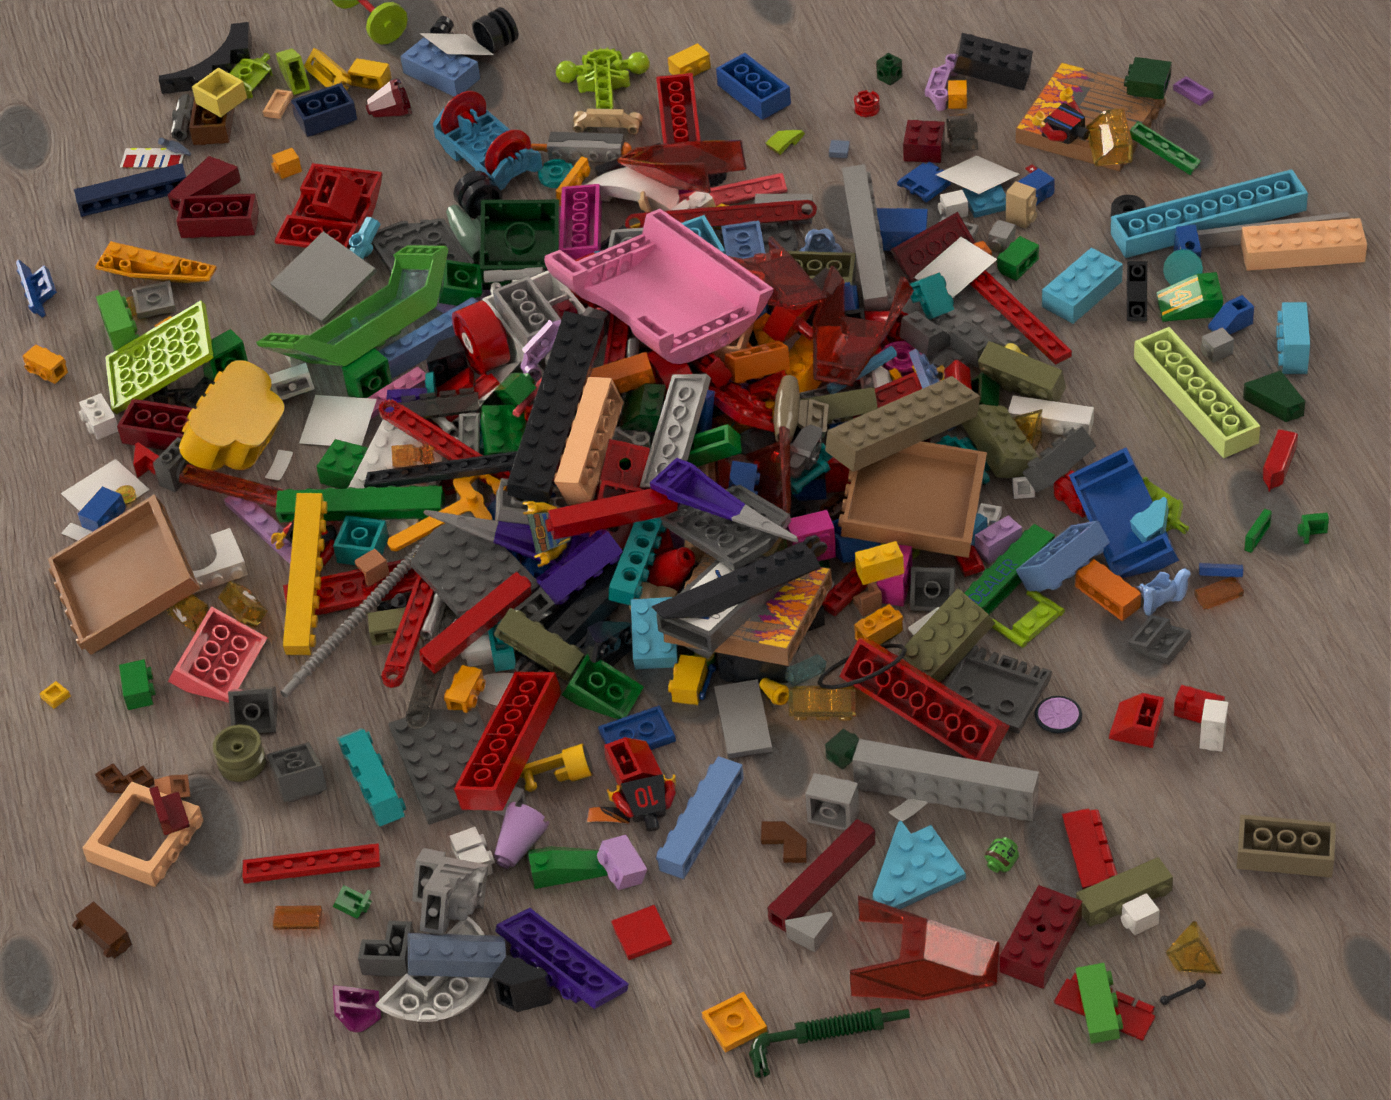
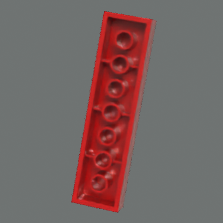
(925, 702)
(508, 741)

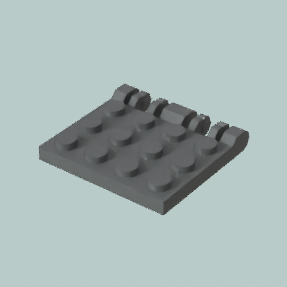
(998, 687)

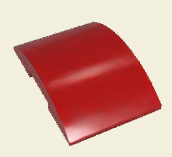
(306, 225)

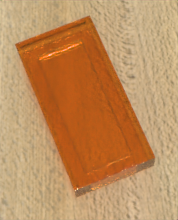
(1219, 593)
(297, 917)

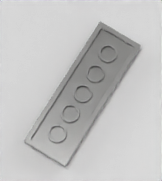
(676, 423)

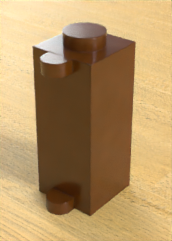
(103, 930)

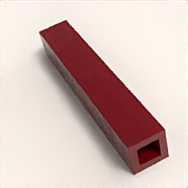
(822, 874)

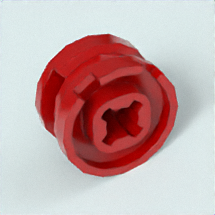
(867, 103)

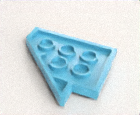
(915, 868)

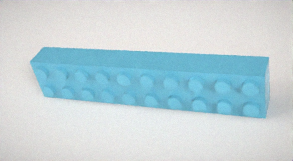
(1227, 206)

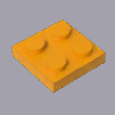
(734, 1021)

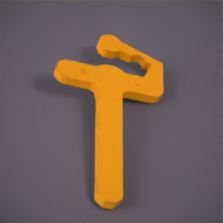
(470, 501)

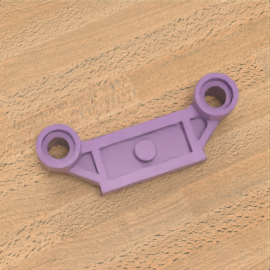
(938, 83)
(538, 348)

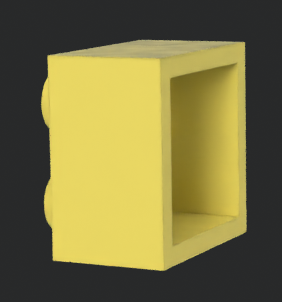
(219, 92)

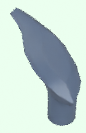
(174, 146)

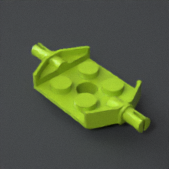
(252, 72)
(1175, 507)

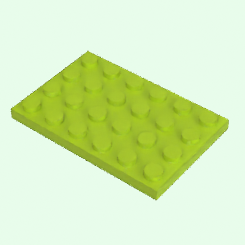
(159, 357)

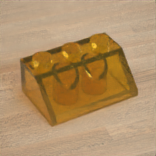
(1110, 138)
(822, 703)

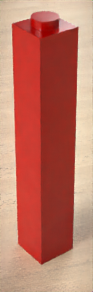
(608, 513)
(475, 622)

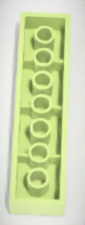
(1197, 392)

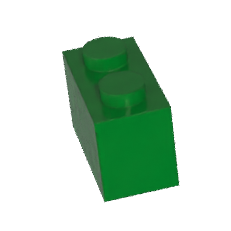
(1018, 258)
(136, 684)

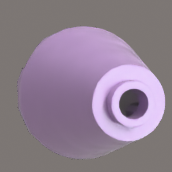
(518, 833)

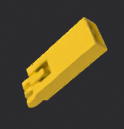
(326, 69)

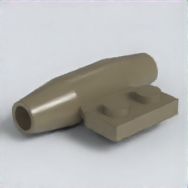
(793, 412)

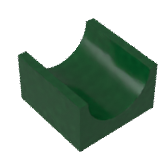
(517, 235)

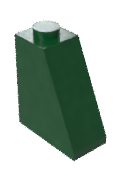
(1275, 396)

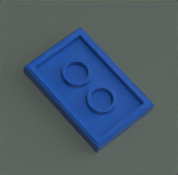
(646, 725)

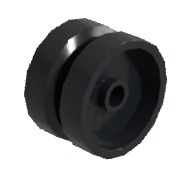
(474, 188)

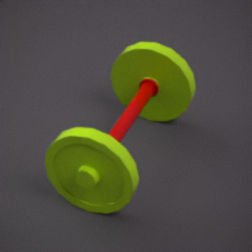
(385, 21)

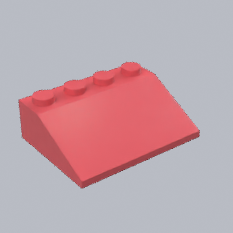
(217, 657)

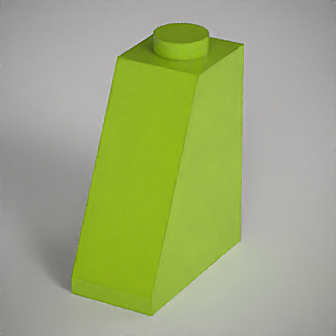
(293, 70)

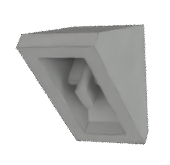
(810, 930)

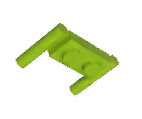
(1033, 622)

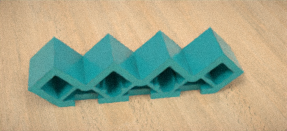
(371, 776)

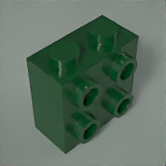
(1148, 78)

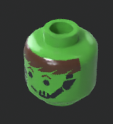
(1001, 855)

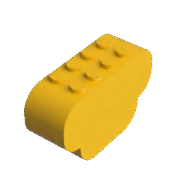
(232, 419)

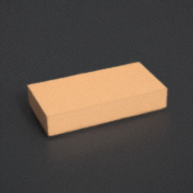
(277, 104)

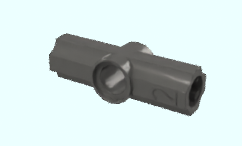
(181, 117)

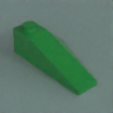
(563, 865)

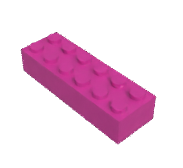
(580, 220)

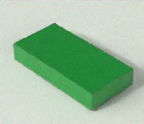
(1258, 530)

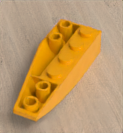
(152, 265)

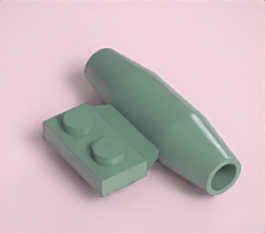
(466, 230)

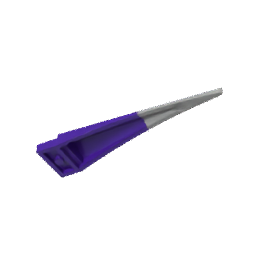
(691, 487)
(506, 534)

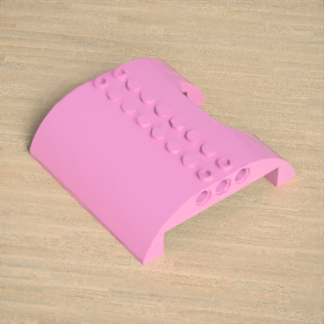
(668, 288)

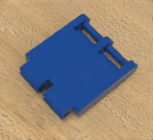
(924, 181)

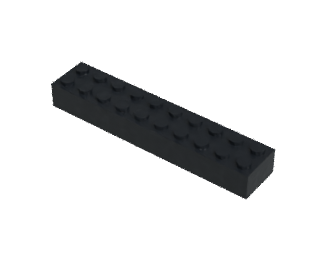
(555, 407)

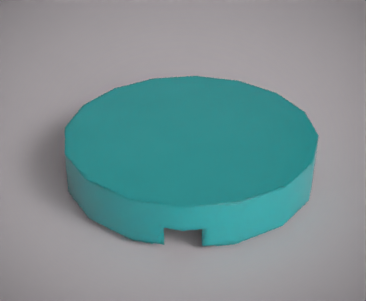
(554, 172)
(1182, 265)
(430, 382)

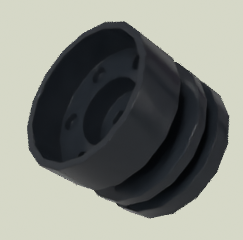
(495, 30)

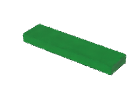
(1164, 148)

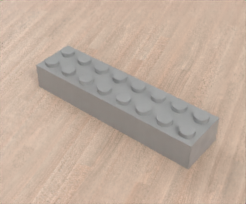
(867, 238)
(946, 780)

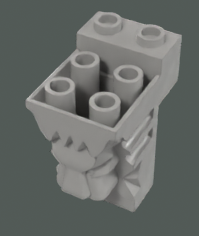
(447, 889)

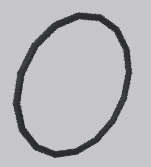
(866, 677)

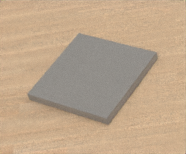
(323, 277)

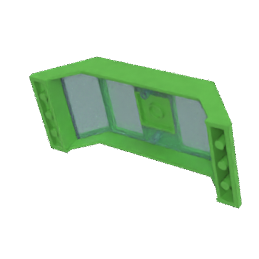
(408, 296)

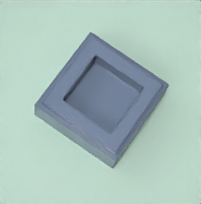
(839, 149)

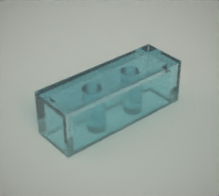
(805, 670)

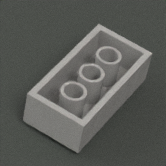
(523, 308)

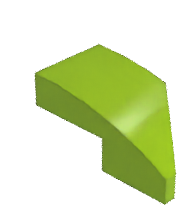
(782, 139)

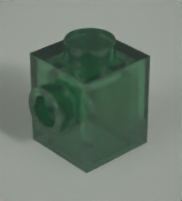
(841, 748)

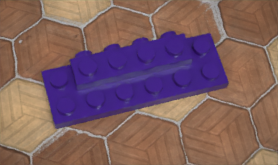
(568, 965)

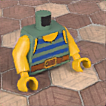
(545, 546)

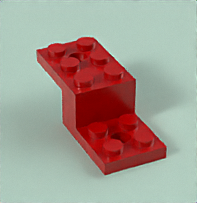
(618, 482)

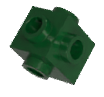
(889, 69)

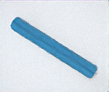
(875, 362)

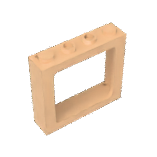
(148, 872)

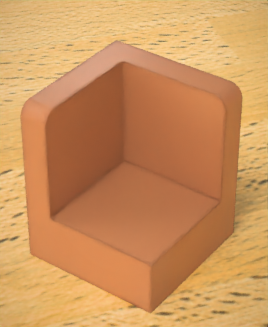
(373, 566)
(868, 601)
(173, 784)

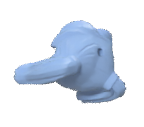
(824, 244)
(1163, 590)

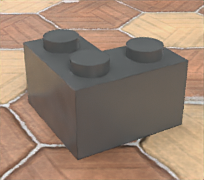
(387, 956)

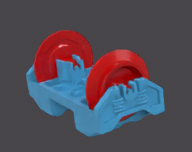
(483, 141)

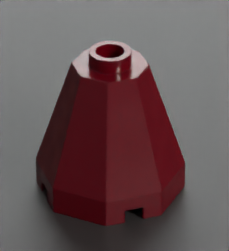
(389, 101)

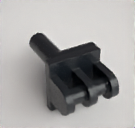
(164, 393)

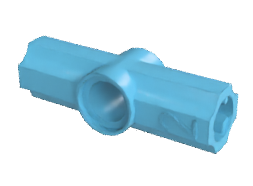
(361, 241)

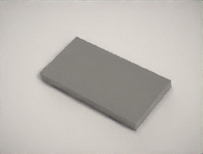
(743, 719)

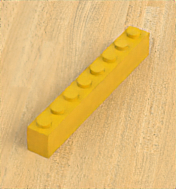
(303, 574)

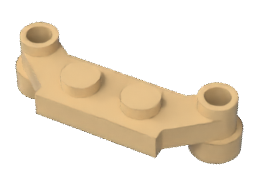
(607, 118)

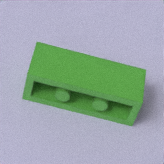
(1099, 1003)

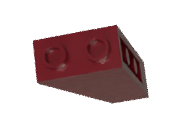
(208, 178)

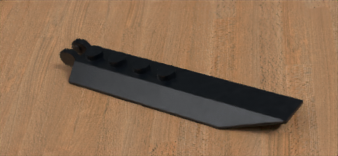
(745, 582)
(578, 613)

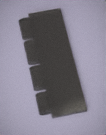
(446, 405)

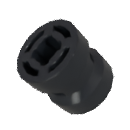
(442, 26)

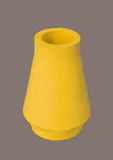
(775, 691)

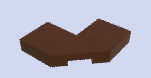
(114, 782)
(782, 833)

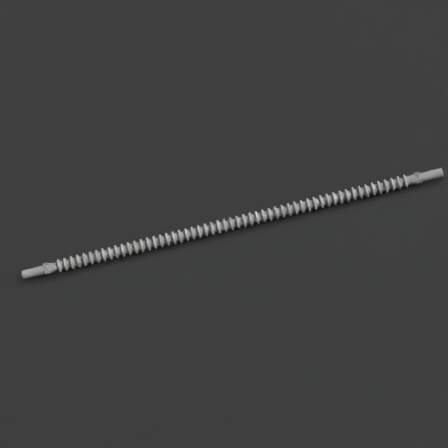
(337, 637)

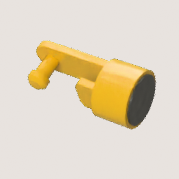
(576, 764)

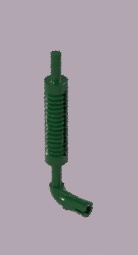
(824, 1028)

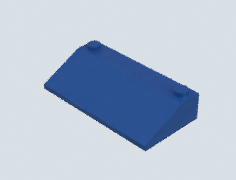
(1112, 495)

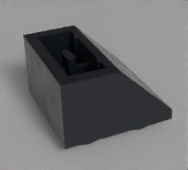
(447, 359)
(521, 985)

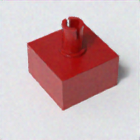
(787, 322)

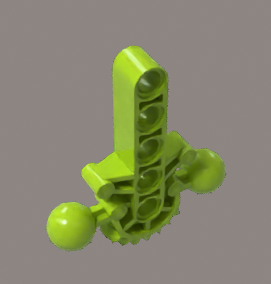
(602, 73)

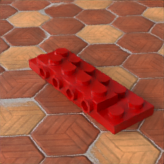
(743, 406)

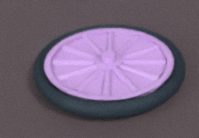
(1058, 714)

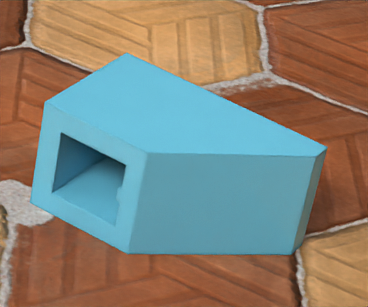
(1151, 521)

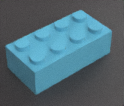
(1082, 285)

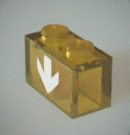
(242, 604)
(189, 612)

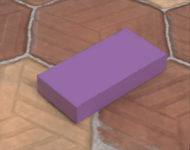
(1193, 91)

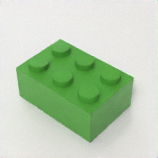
(117, 319)

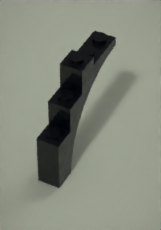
(233, 50)

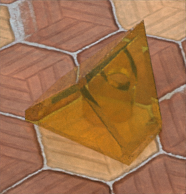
(1031, 426)
(1193, 952)

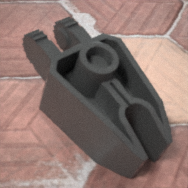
(805, 450)

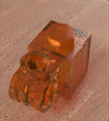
(409, 455)

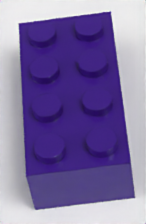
(579, 565)

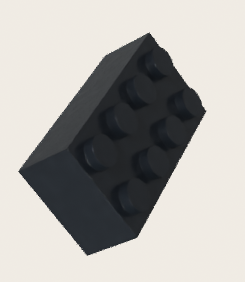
(993, 61)

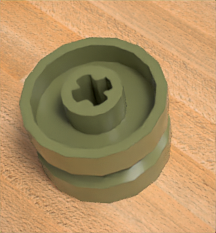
(239, 753)

